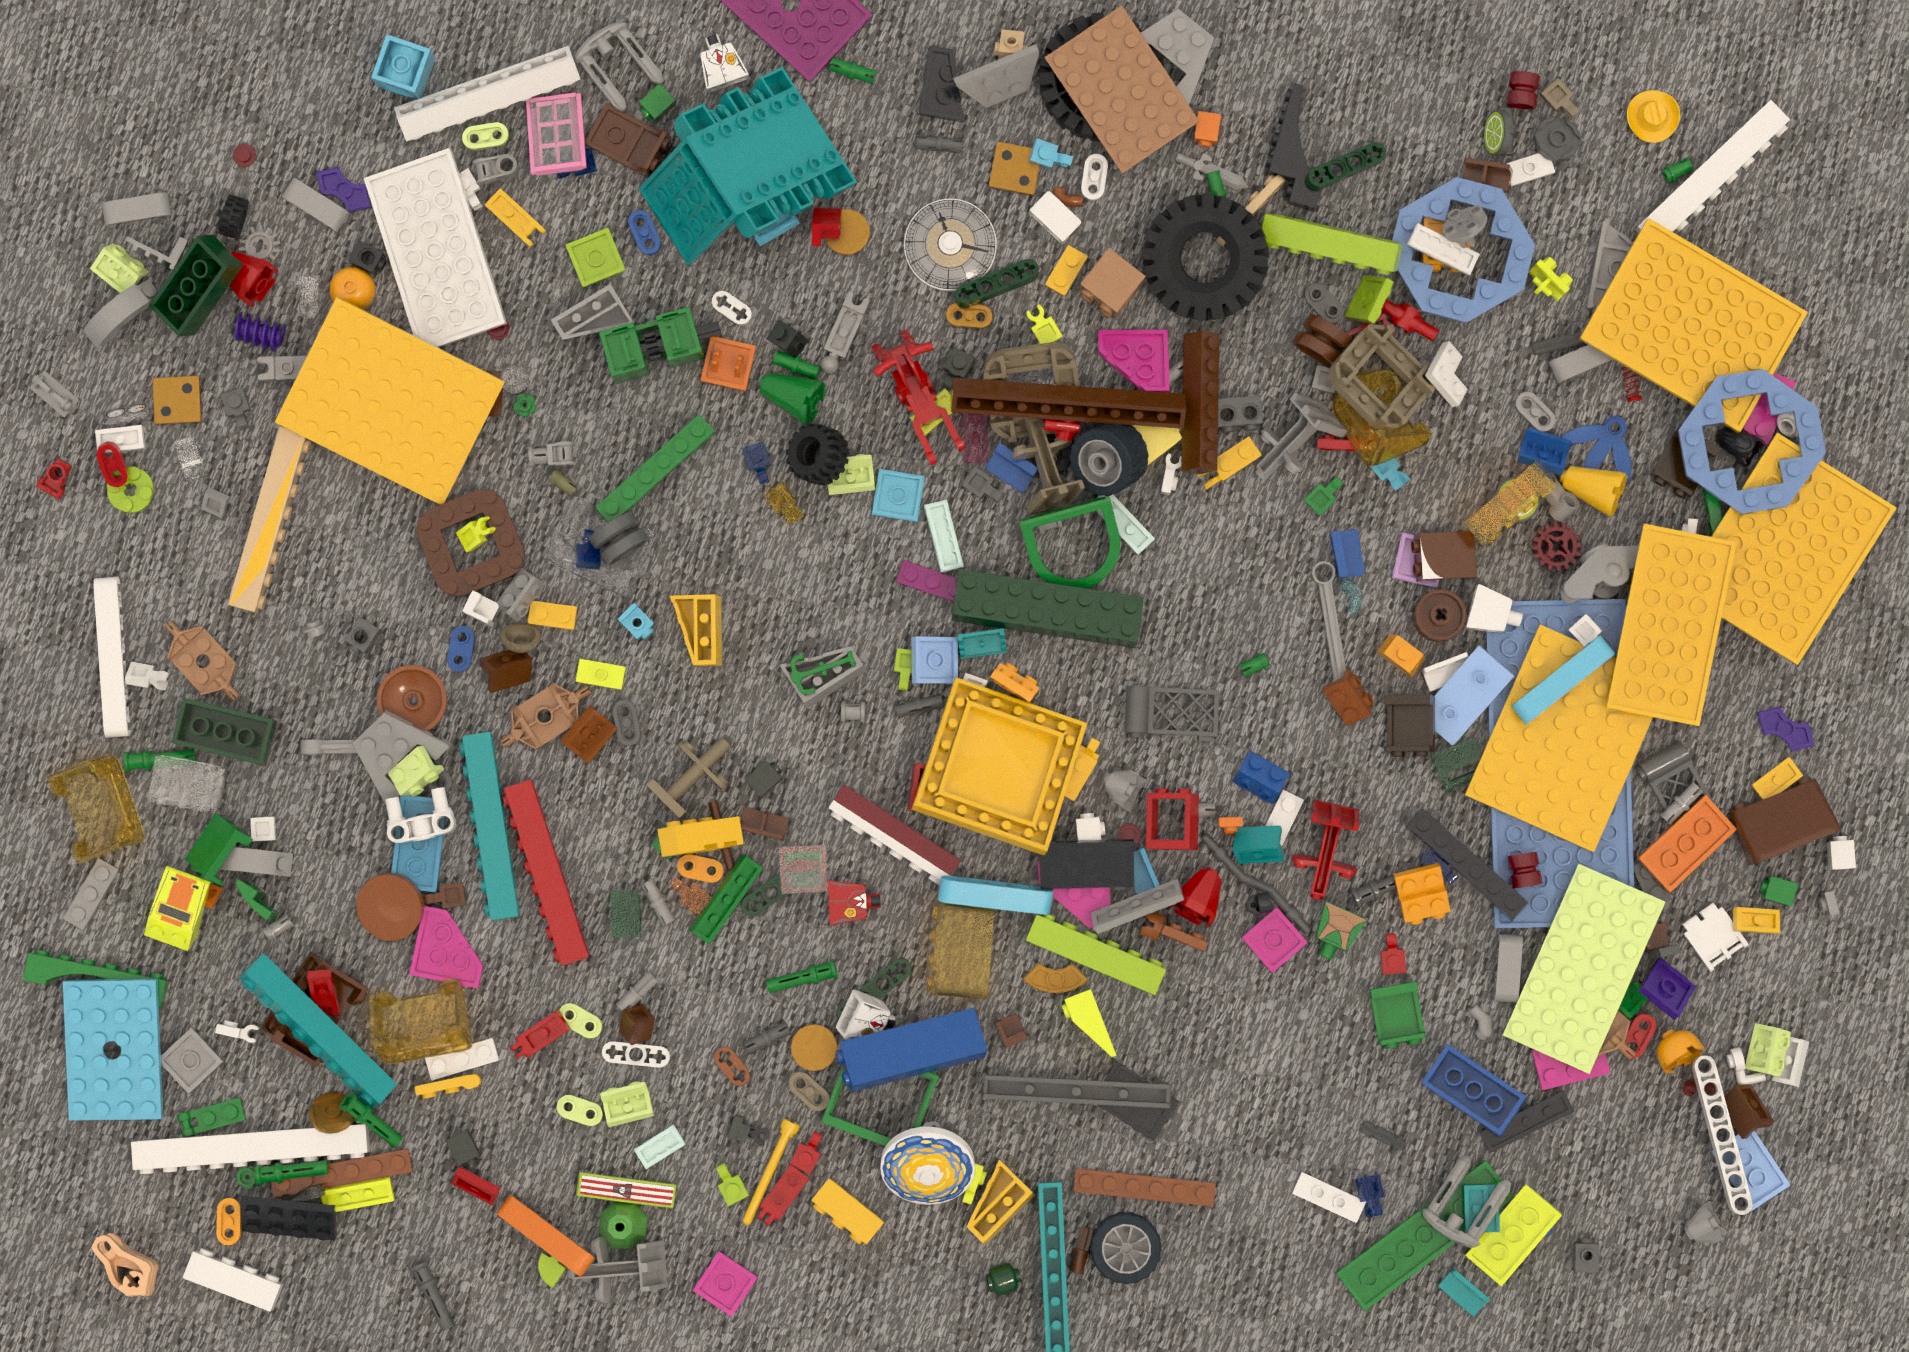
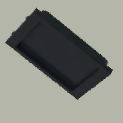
(1143, 1119)

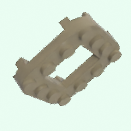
(1027, 359)
(1346, 366)

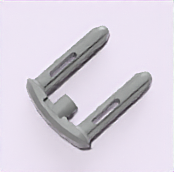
(600, 42)
(1450, 1228)

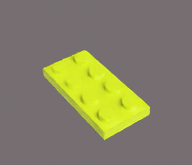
(1521, 1229)

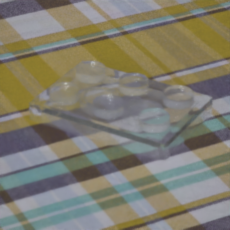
(186, 784)

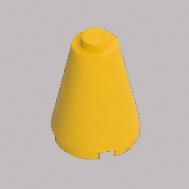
(1595, 487)

